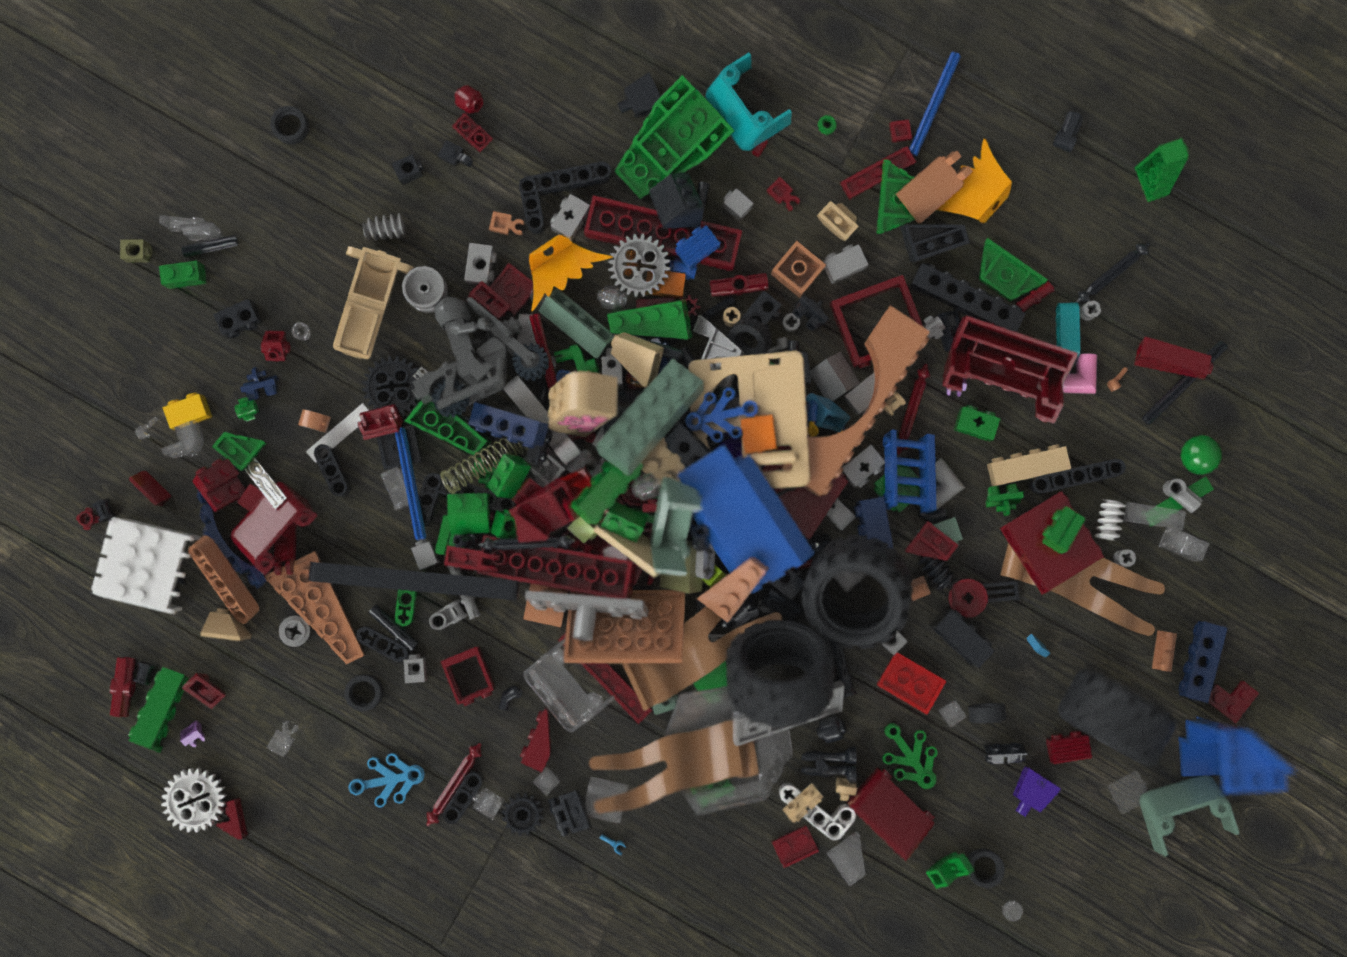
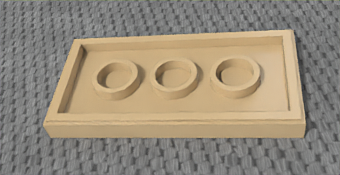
(637, 552)

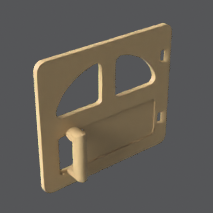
(779, 393)

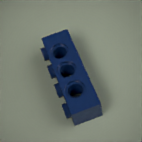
(534, 430)
(1211, 655)

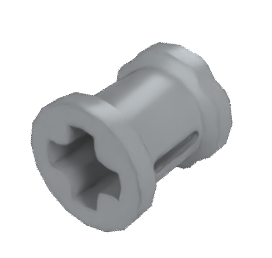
(1095, 310)
(1129, 555)

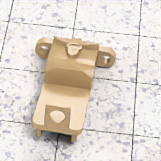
(367, 301)

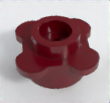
(82, 518)

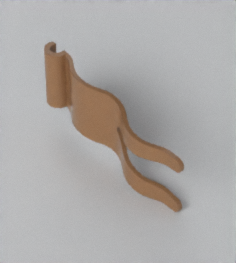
(1082, 593)
(661, 681)
(691, 761)

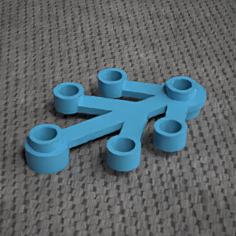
(390, 779)

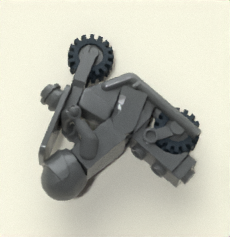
(482, 374)

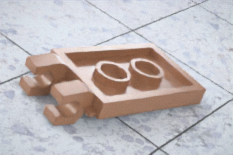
(933, 186)

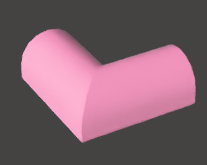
(1085, 378)

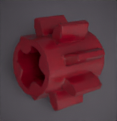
(693, 304)

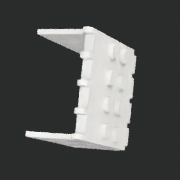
(141, 564)

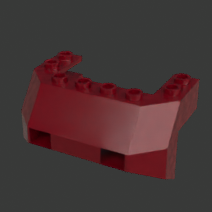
(1011, 363)

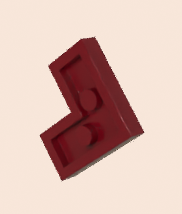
(1232, 704)

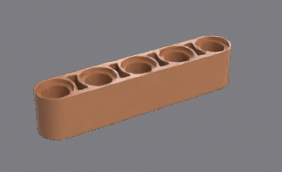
(224, 579)

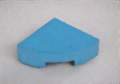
(1038, 646)

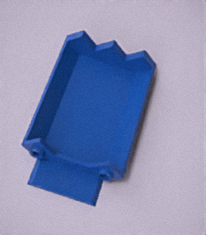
(744, 515)

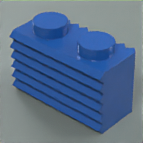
(697, 247)

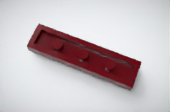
(872, 175)

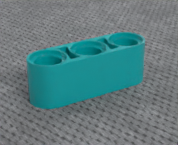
(1068, 326)

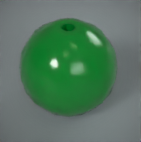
(1201, 454)

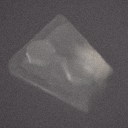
(849, 859)

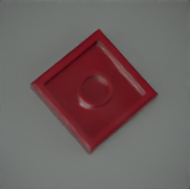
(513, 288)

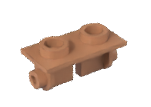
(1164, 651)

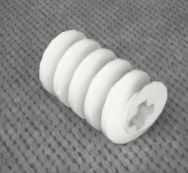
(1110, 520)

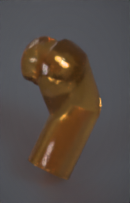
(631, 254)

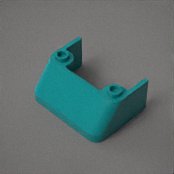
(749, 129)

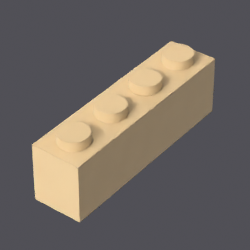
(1028, 466)

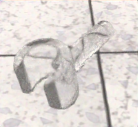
(141, 431)

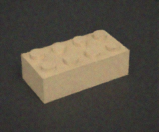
(662, 462)

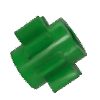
(246, 409)

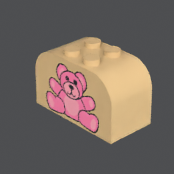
(582, 403)

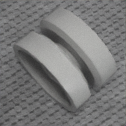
(420, 279)

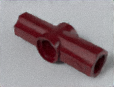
(751, 283)
(122, 687)

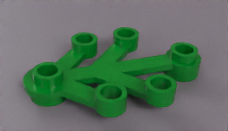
(912, 758)

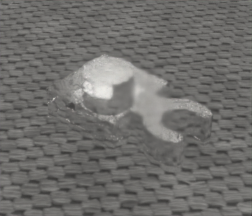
(282, 741)

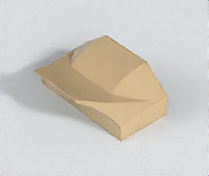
(838, 220)

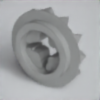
(286, 635)

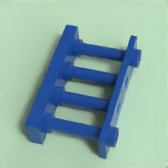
(926, 467)

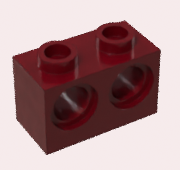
(490, 300)

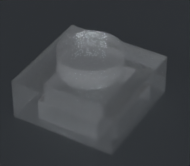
(952, 713)
(546, 781)

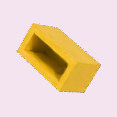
(186, 410)

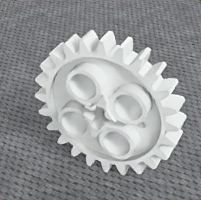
(200, 815)

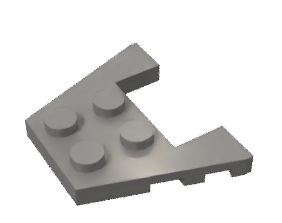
(717, 347)

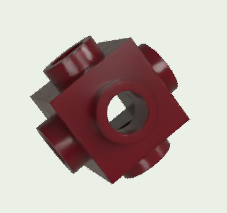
(275, 346)

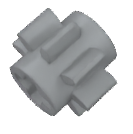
(935, 327)

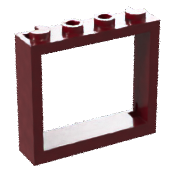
(835, 306)

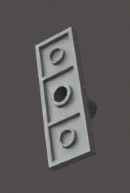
(586, 609)
(747, 730)

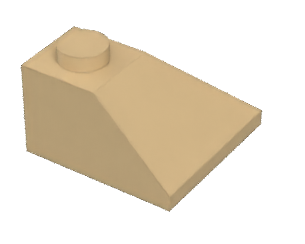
(224, 626)

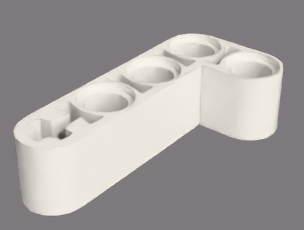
(828, 820)

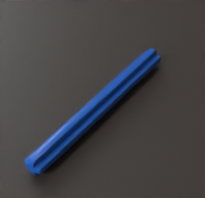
(934, 103)
(410, 484)

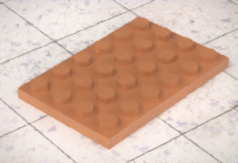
(631, 640)

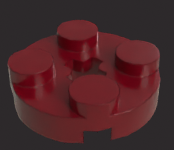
(975, 589)

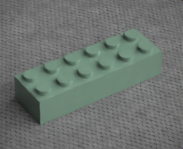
(650, 417)

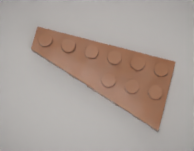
(318, 607)

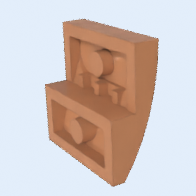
(548, 616)

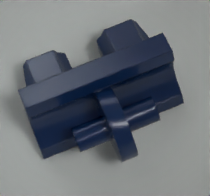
(268, 383)

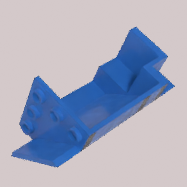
(1233, 754)

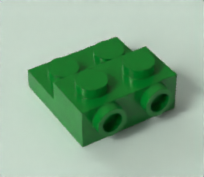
(902, 489)

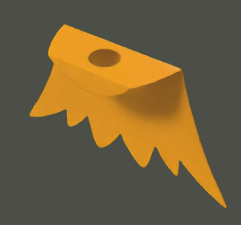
(982, 190)
(559, 266)

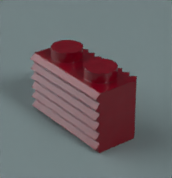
(1068, 748)

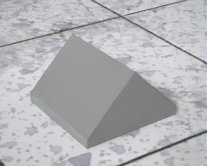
(834, 377)

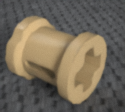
(728, 311)
(893, 403)

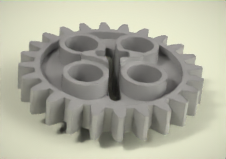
(641, 248)

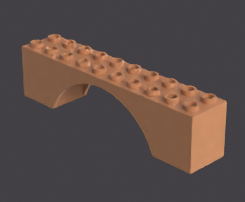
(892, 349)

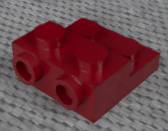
(219, 484)

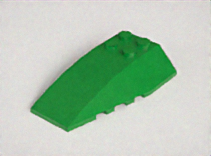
(673, 138)

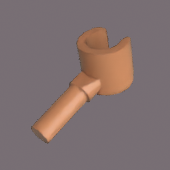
(1114, 384)

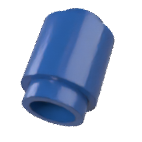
(679, 267)

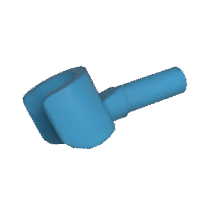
(613, 843)

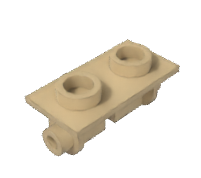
(808, 797)

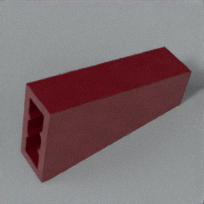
(1172, 359)

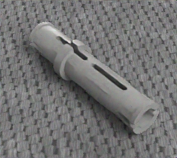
(468, 601)

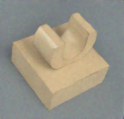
(845, 788)

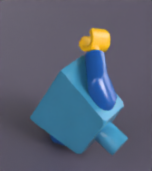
(824, 414)

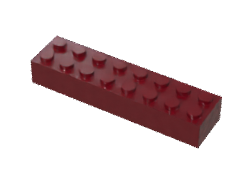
(615, 220)
(565, 570)

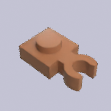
(503, 223)

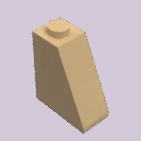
(637, 356)

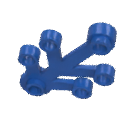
(718, 415)

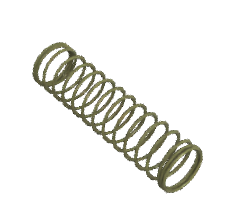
(451, 477)

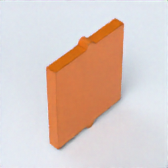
(758, 434)

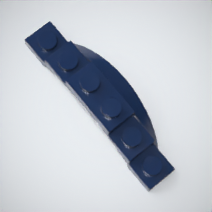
(254, 576)

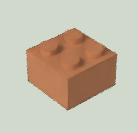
(798, 269)

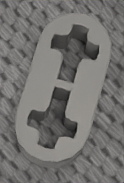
(705, 563)

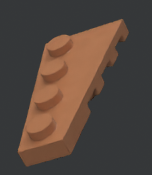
(733, 589)

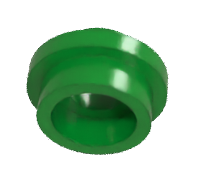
(827, 119)

